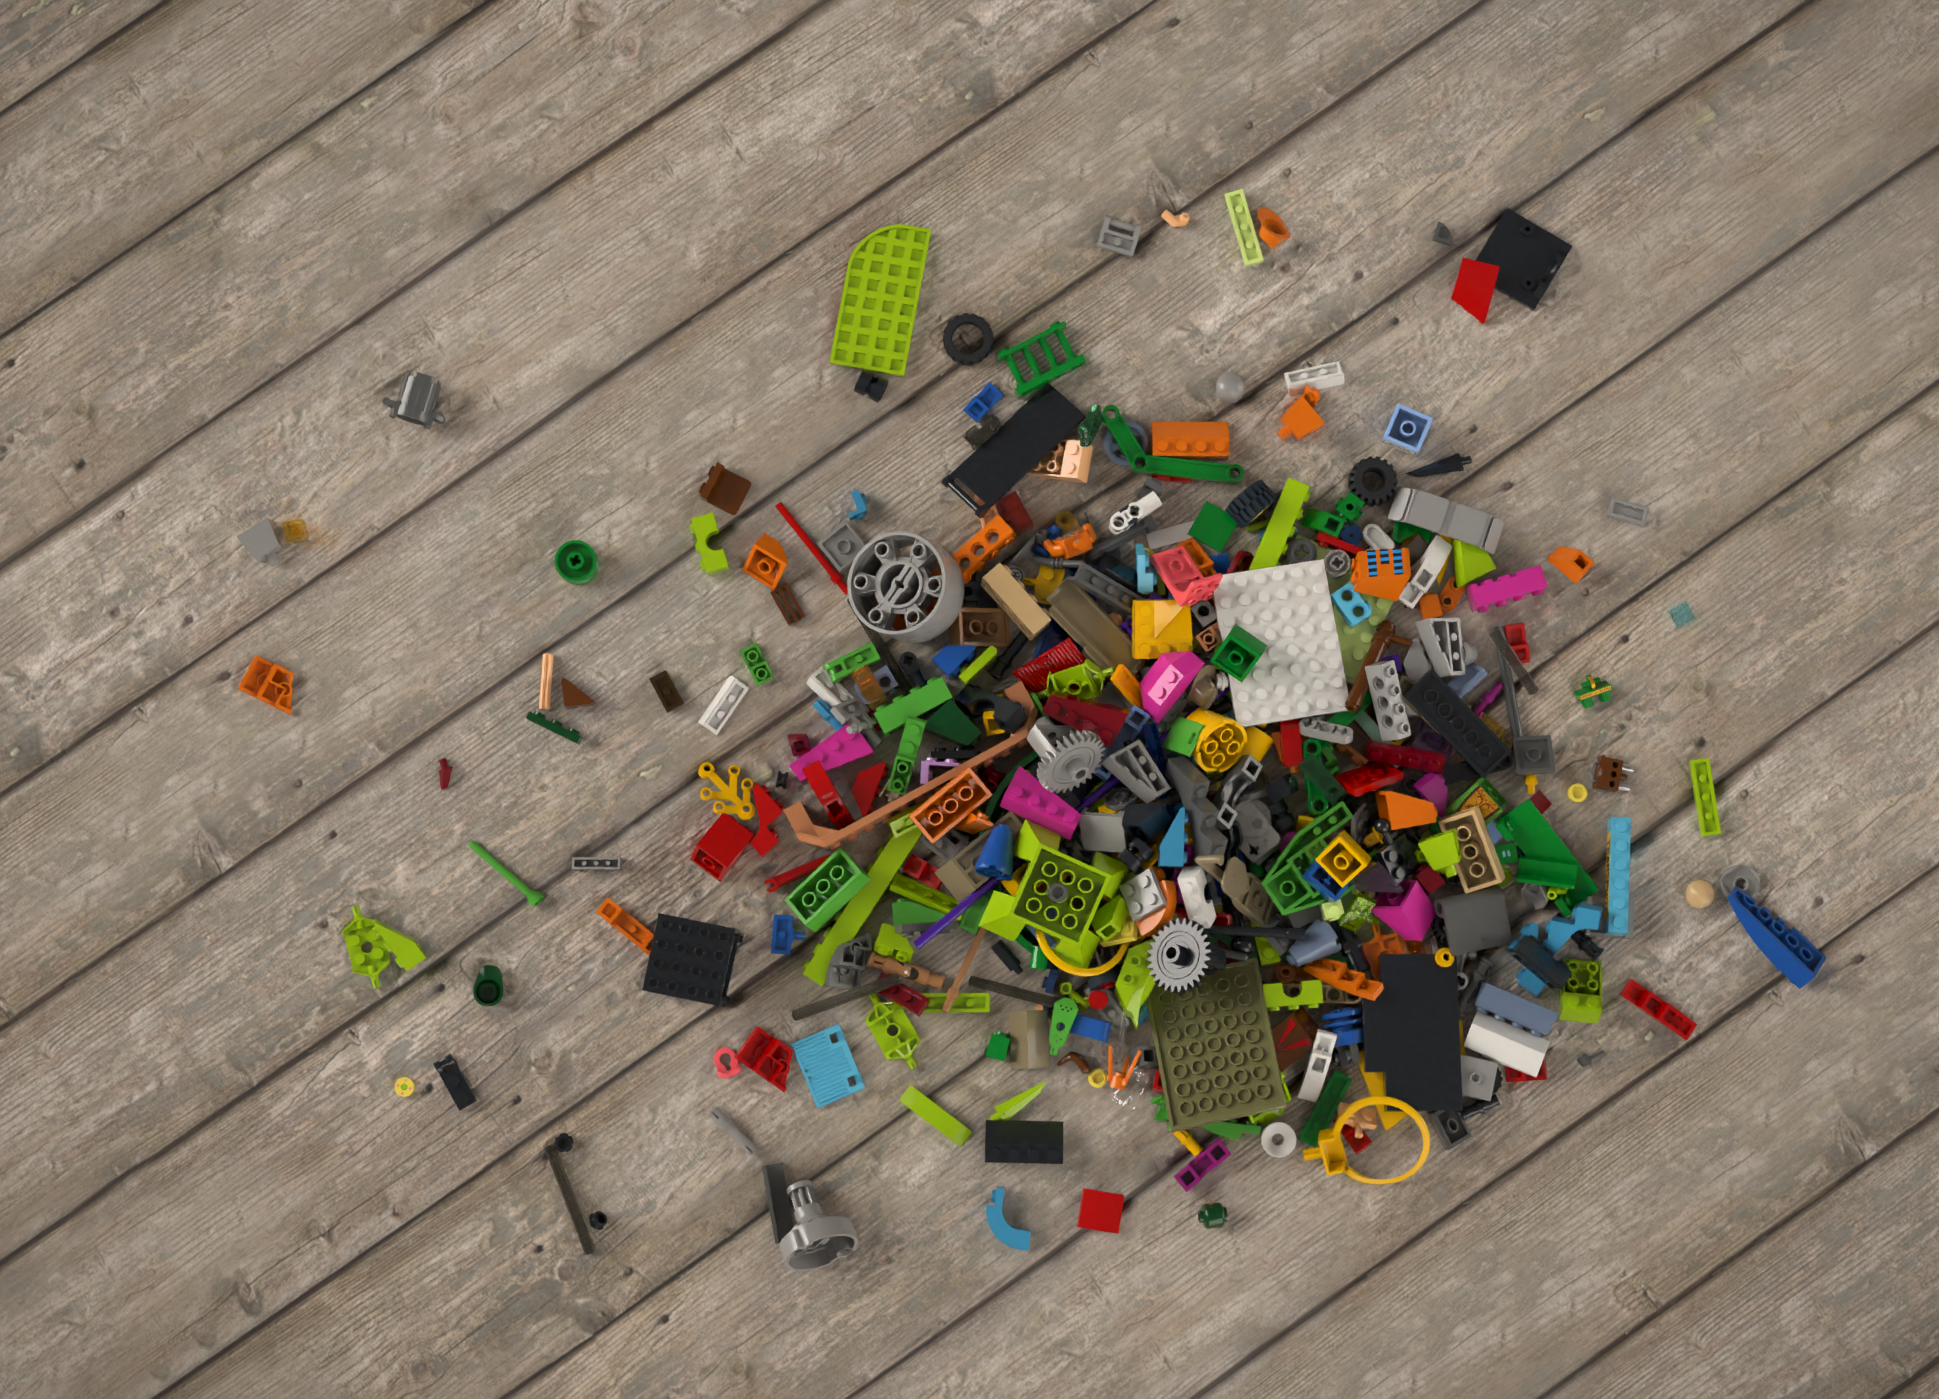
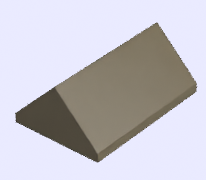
(1029, 1039)

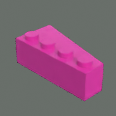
(1506, 588)
(834, 752)
(1033, 802)

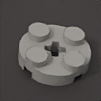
(1740, 872)

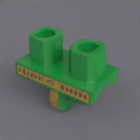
(1591, 688)

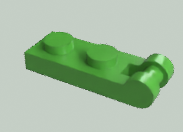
(852, 662)

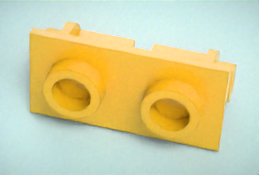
(1372, 839)

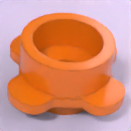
(1312, 395)

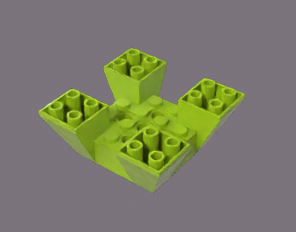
(1009, 914)

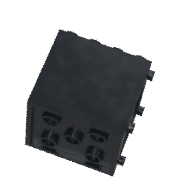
(691, 960)

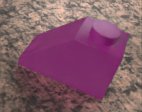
(1432, 789)

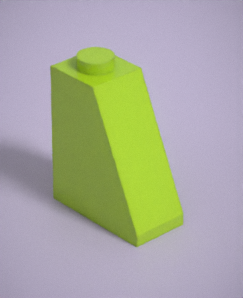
(1470, 562)

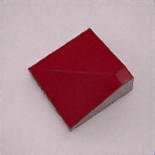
(799, 744)

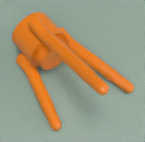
(1120, 1079)

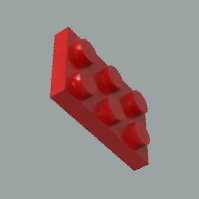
(1369, 778)

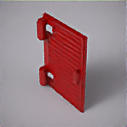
(1060, 657)

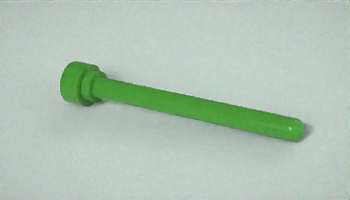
(533, 897)

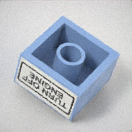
(1406, 430)

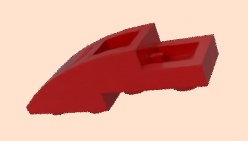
(828, 795)

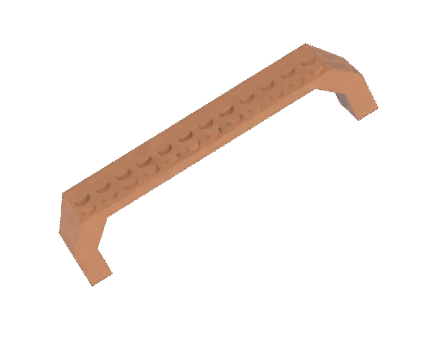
(831, 839)

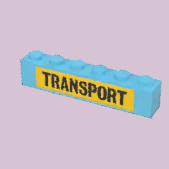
(1617, 876)

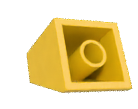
(1343, 858)

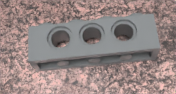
(1388, 700)

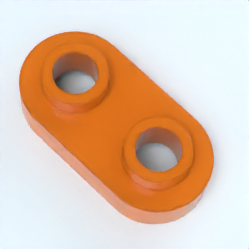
(1451, 593)

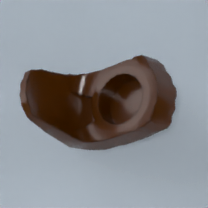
(1078, 1059)

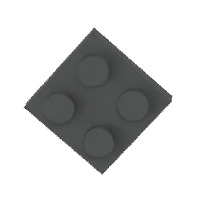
(1533, 755)

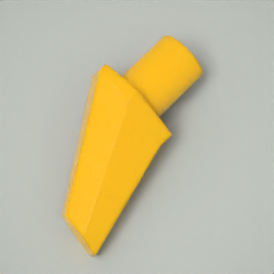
(1531, 781)

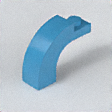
(1002, 1230)

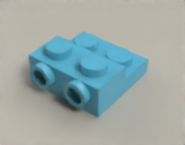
(1145, 573)

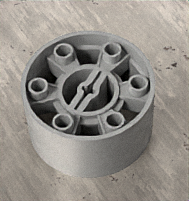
(905, 586)

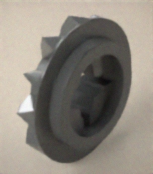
(1295, 546)

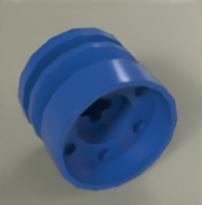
(1345, 1026)

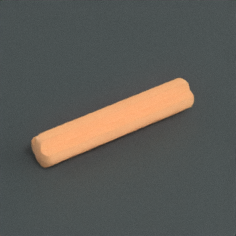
(546, 681)

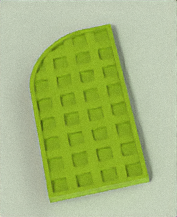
(881, 300)

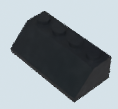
(1024, 1141)

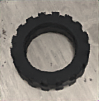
(977, 321)

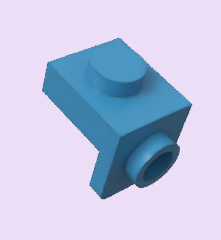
(860, 501)

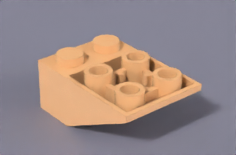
(1065, 462)

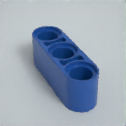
(1089, 1028)

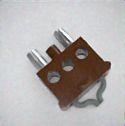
(1603, 774)

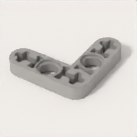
(1316, 725)

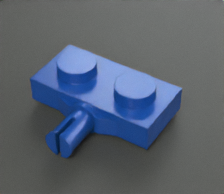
(784, 934)

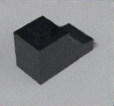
(1282, 787)

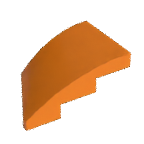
(268, 684)

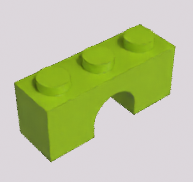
(713, 560)
(1309, 995)

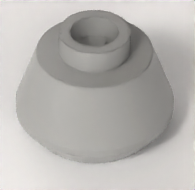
(1470, 653)

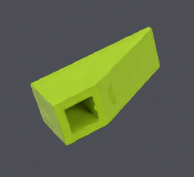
(403, 946)

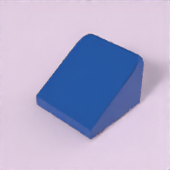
(1221, 563)

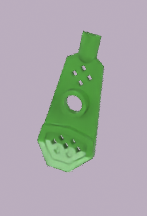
(1065, 1017)

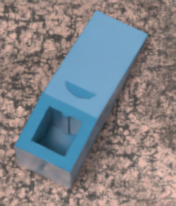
(1171, 849)

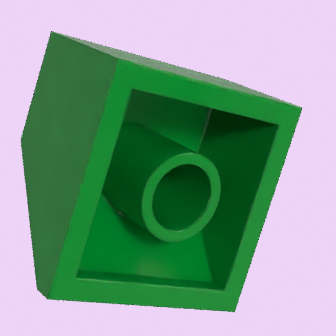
(1238, 653)

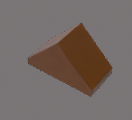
(573, 696)

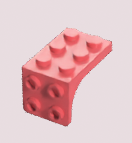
(1183, 576)

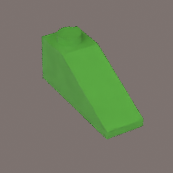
(910, 912)

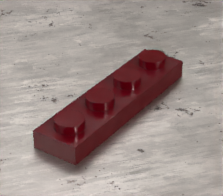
(1405, 756)

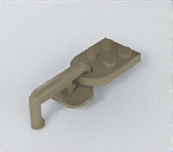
(1240, 886)

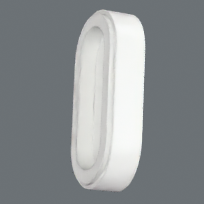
(1377, 538)

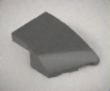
(848, 962)

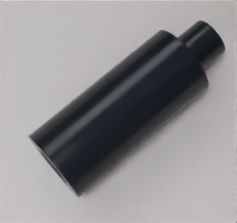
(1007, 957)

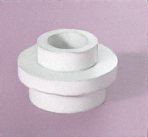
(1221, 681)

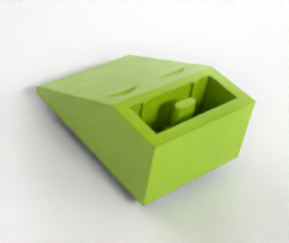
(1582, 993)

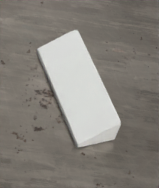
(1317, 377)
(826, 690)
(723, 705)

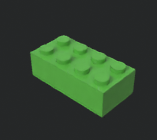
(916, 704)
(827, 889)

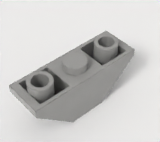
(1414, 662)

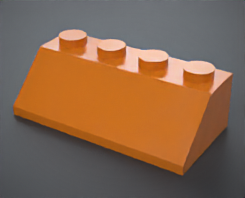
(1190, 440)
(950, 804)

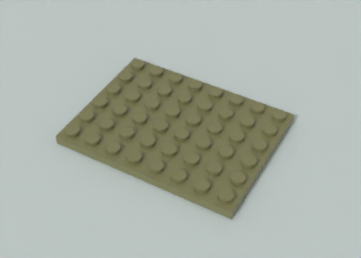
(1216, 1048)

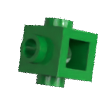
(1351, 502)

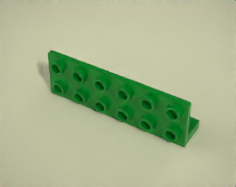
(1539, 840)

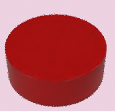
(1098, 999)

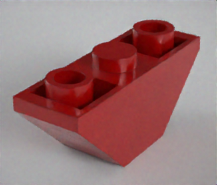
(867, 787)

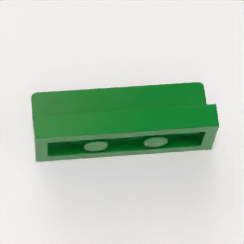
(1547, 872)

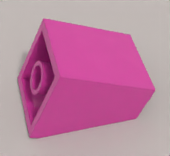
(1406, 912)

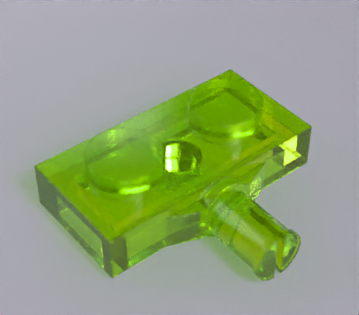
(1359, 913)

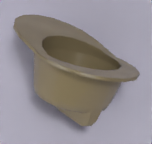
(1203, 689)

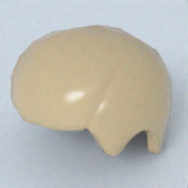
(1700, 893)

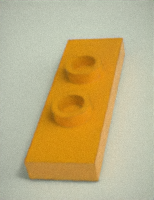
(1127, 685)

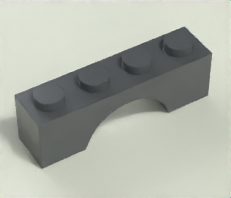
(1235, 781)

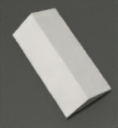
(1506, 1044)

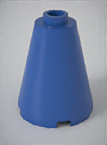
(997, 854)

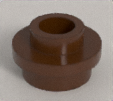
(1285, 979)

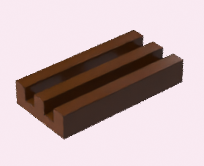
(780, 590)

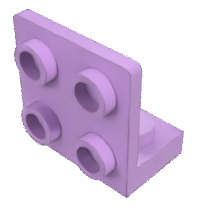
(927, 775)

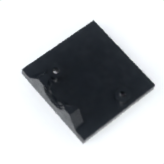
(1523, 258)

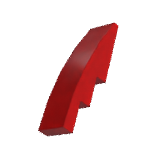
(1290, 742)
(1658, 1009)

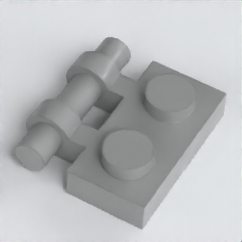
(852, 710)

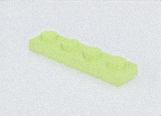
(1243, 227)

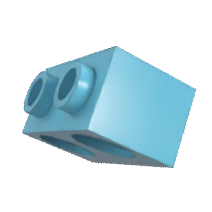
(1346, 607)

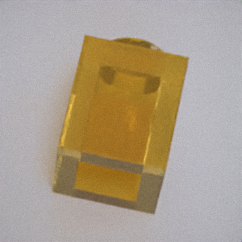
(295, 531)

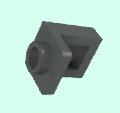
(1149, 486)

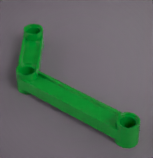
(1164, 465)
(1340, 718)

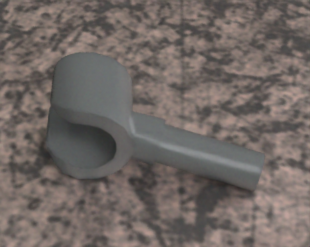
(1584, 1060)

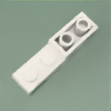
(1425, 571)
(1317, 1066)

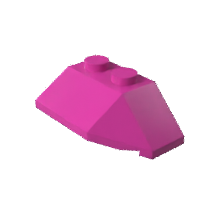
(1168, 681)

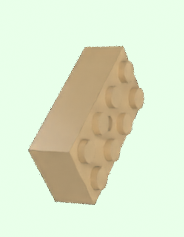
(1015, 601)
(1477, 867)

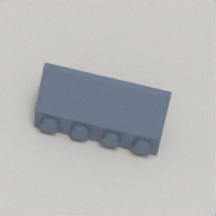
(1514, 1009)

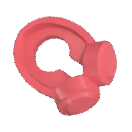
(722, 1072)

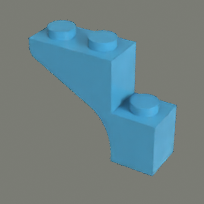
(1561, 929)
(1525, 978)

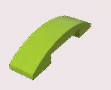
(935, 1115)

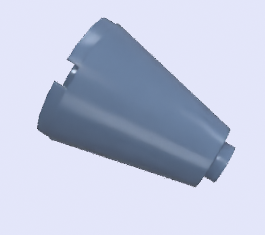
(1317, 944)

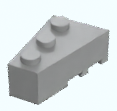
(1443, 645)
(1137, 771)

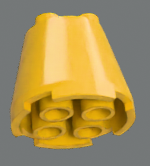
(1219, 742)

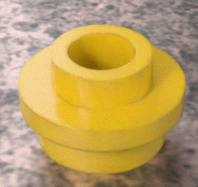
(1440, 960)

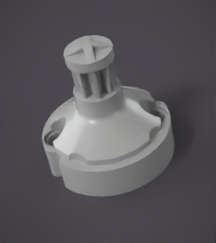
(816, 1237)

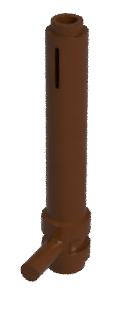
(1380, 642)

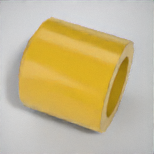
(1257, 743)

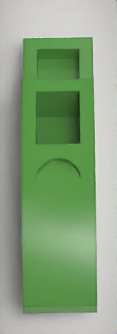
(907, 755)
(1231, 1129)

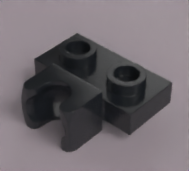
(978, 594)

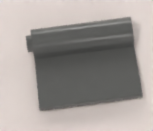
(1475, 920)

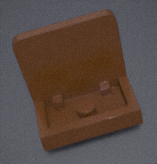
(724, 489)

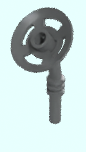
(1056, 563)

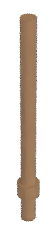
(952, 993)

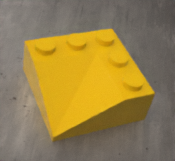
(1160, 628)

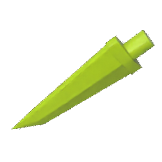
(1012, 1106)

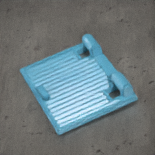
(827, 1066)

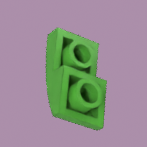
(756, 664)

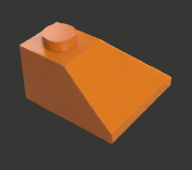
(766, 561)

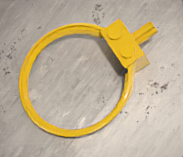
(1082, 971)
(1333, 1151)

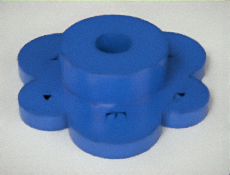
(1355, 531)

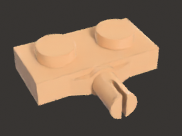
(1360, 1119)

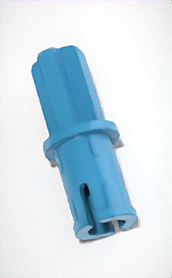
(824, 710)

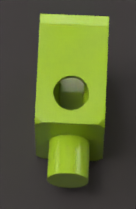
(1442, 851)

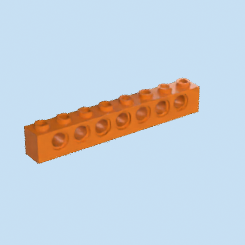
(968, 553)

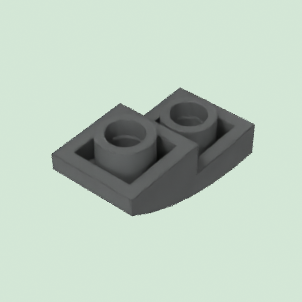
(1346, 1055)

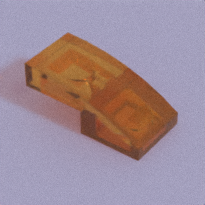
(869, 686)

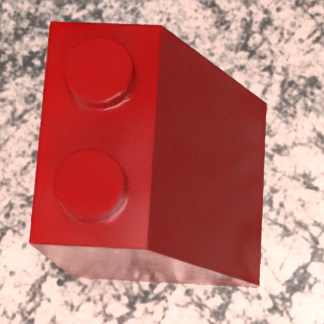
(721, 846)

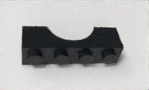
(1007, 714)

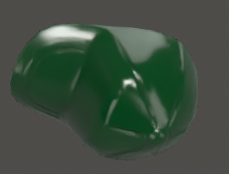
(488, 986)

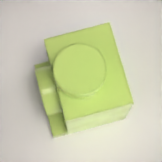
(1331, 911)

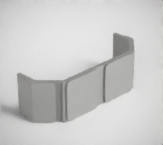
(1446, 518)

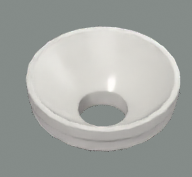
(1288, 1143)

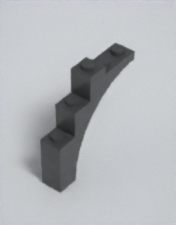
(1202, 814)

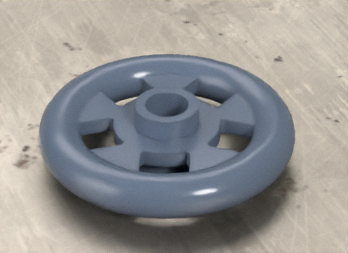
(1110, 447)

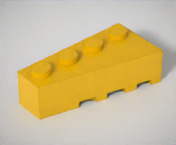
(1374, 1085)

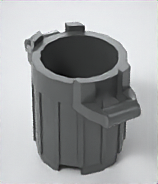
(416, 401)

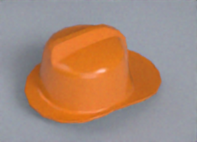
(1272, 228)

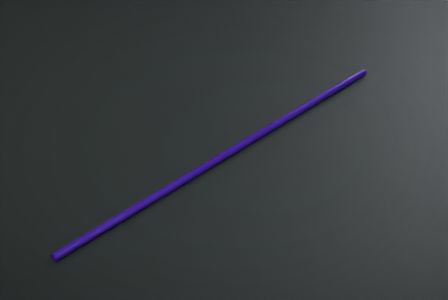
(992, 882)

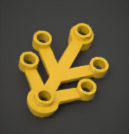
(728, 793)

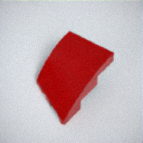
(1475, 287)
(766, 1057)

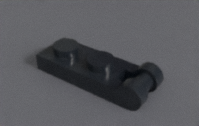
(455, 1082)

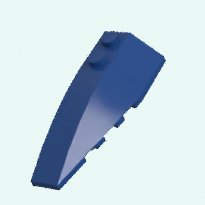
(1781, 945)

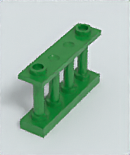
(1041, 378)

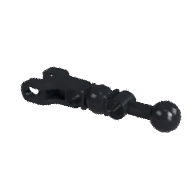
(1235, 839)

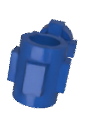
(1054, 532)

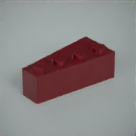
(1087, 715)

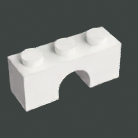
(1192, 885)

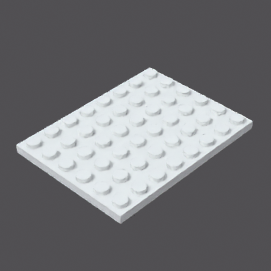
(1303, 662)

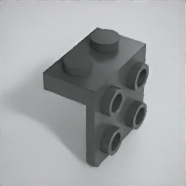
(1359, 828)

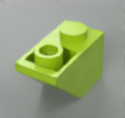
(1110, 918)
(893, 944)

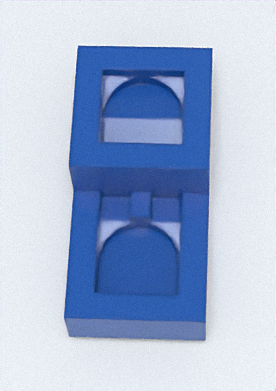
(983, 402)

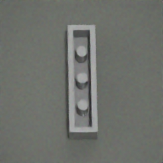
(596, 863)

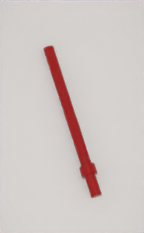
(835, 577)

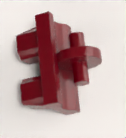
(991, 778)

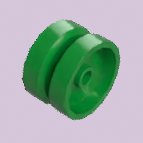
(579, 573)

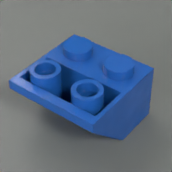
(952, 659)
(1323, 882)

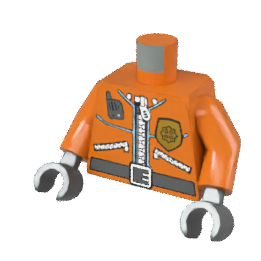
(1070, 543)

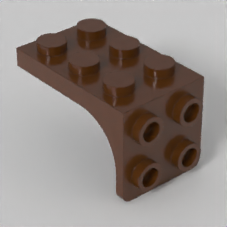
(1358, 747)

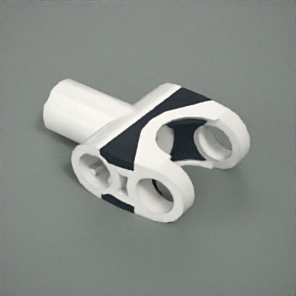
(1141, 507)

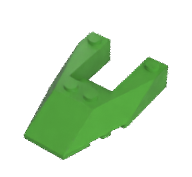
(1284, 879)

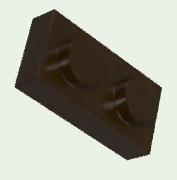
(666, 691)

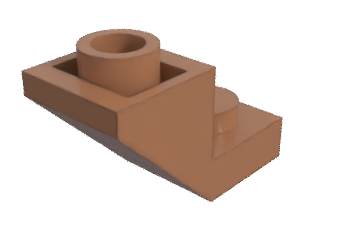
(1209, 637)

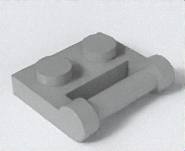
(1116, 241)
(944, 847)

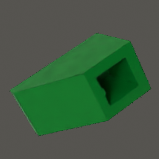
(1322, 522)

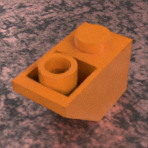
(1571, 562)

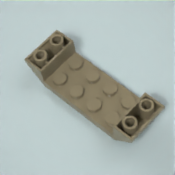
(960, 873)

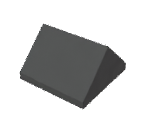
(1449, 1128)

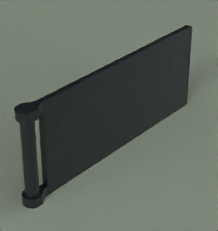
(1015, 448)

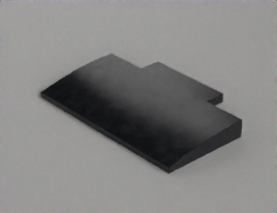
(1415, 1032)

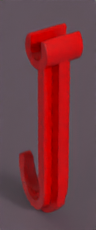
(795, 874)

